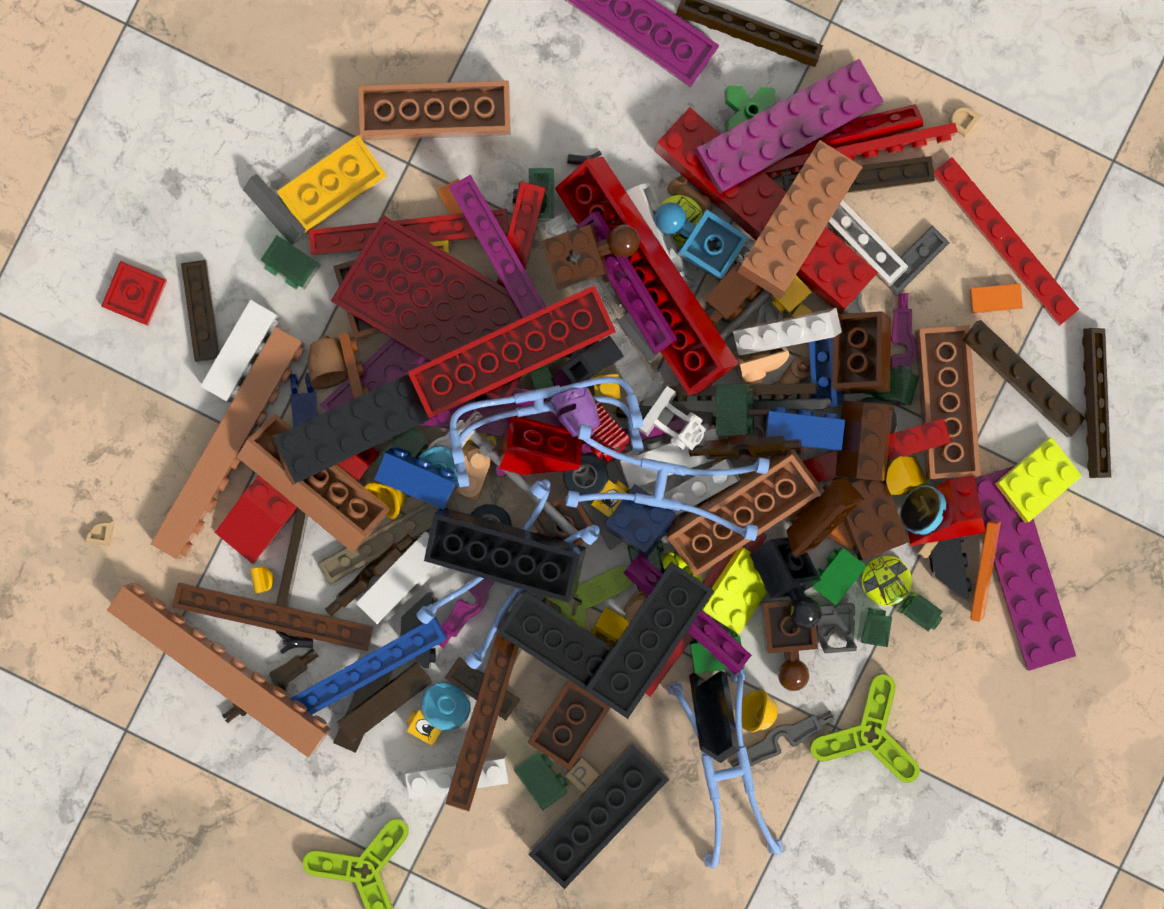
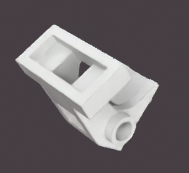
(662, 414)

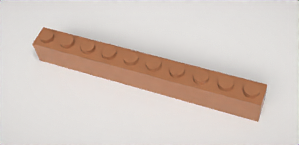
(221, 453)
(219, 669)

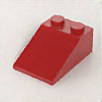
(538, 447)
(962, 512)
(256, 519)

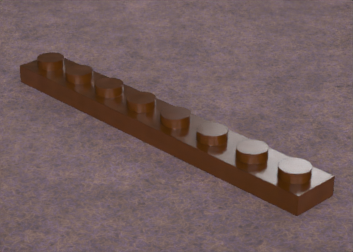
(272, 616)
(482, 723)

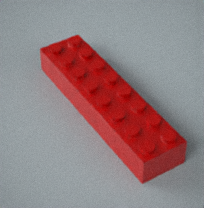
(511, 352)

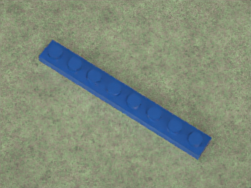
(372, 666)

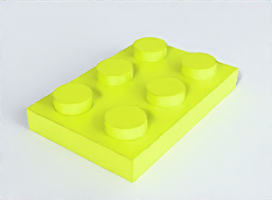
(1038, 479)
(736, 592)

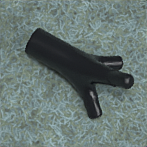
(579, 159)
(294, 642)

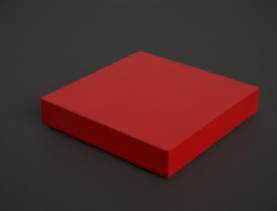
(134, 293)

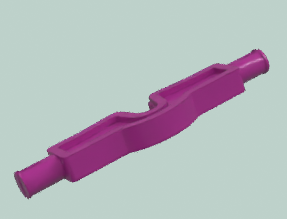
(903, 334)
(463, 610)

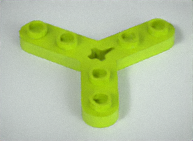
(594, 592)
(852, 739)
(377, 854)

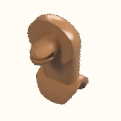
(679, 186)
(796, 372)

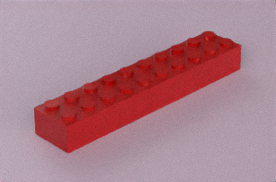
(831, 266)
(699, 352)

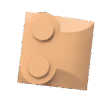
(757, 365)
(477, 470)

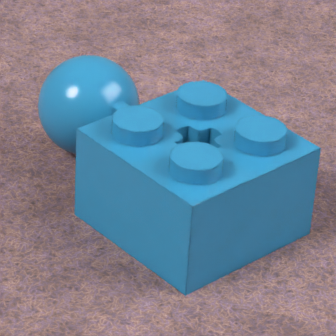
(671, 219)

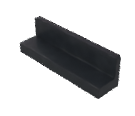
(714, 716)

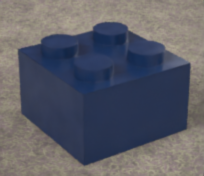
(640, 524)

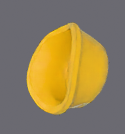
(389, 496)
(758, 711)

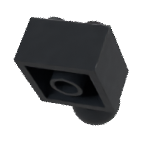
(789, 576)

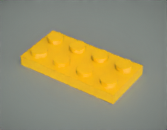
(332, 183)

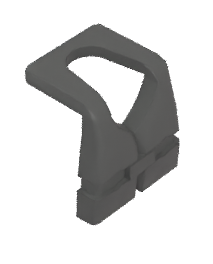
(839, 619)

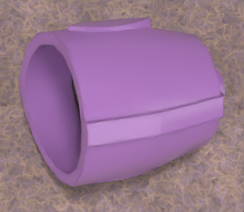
(576, 408)

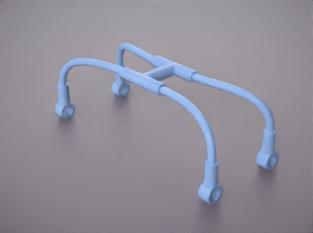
(633, 415)
(663, 469)
(426, 614)
(743, 770)

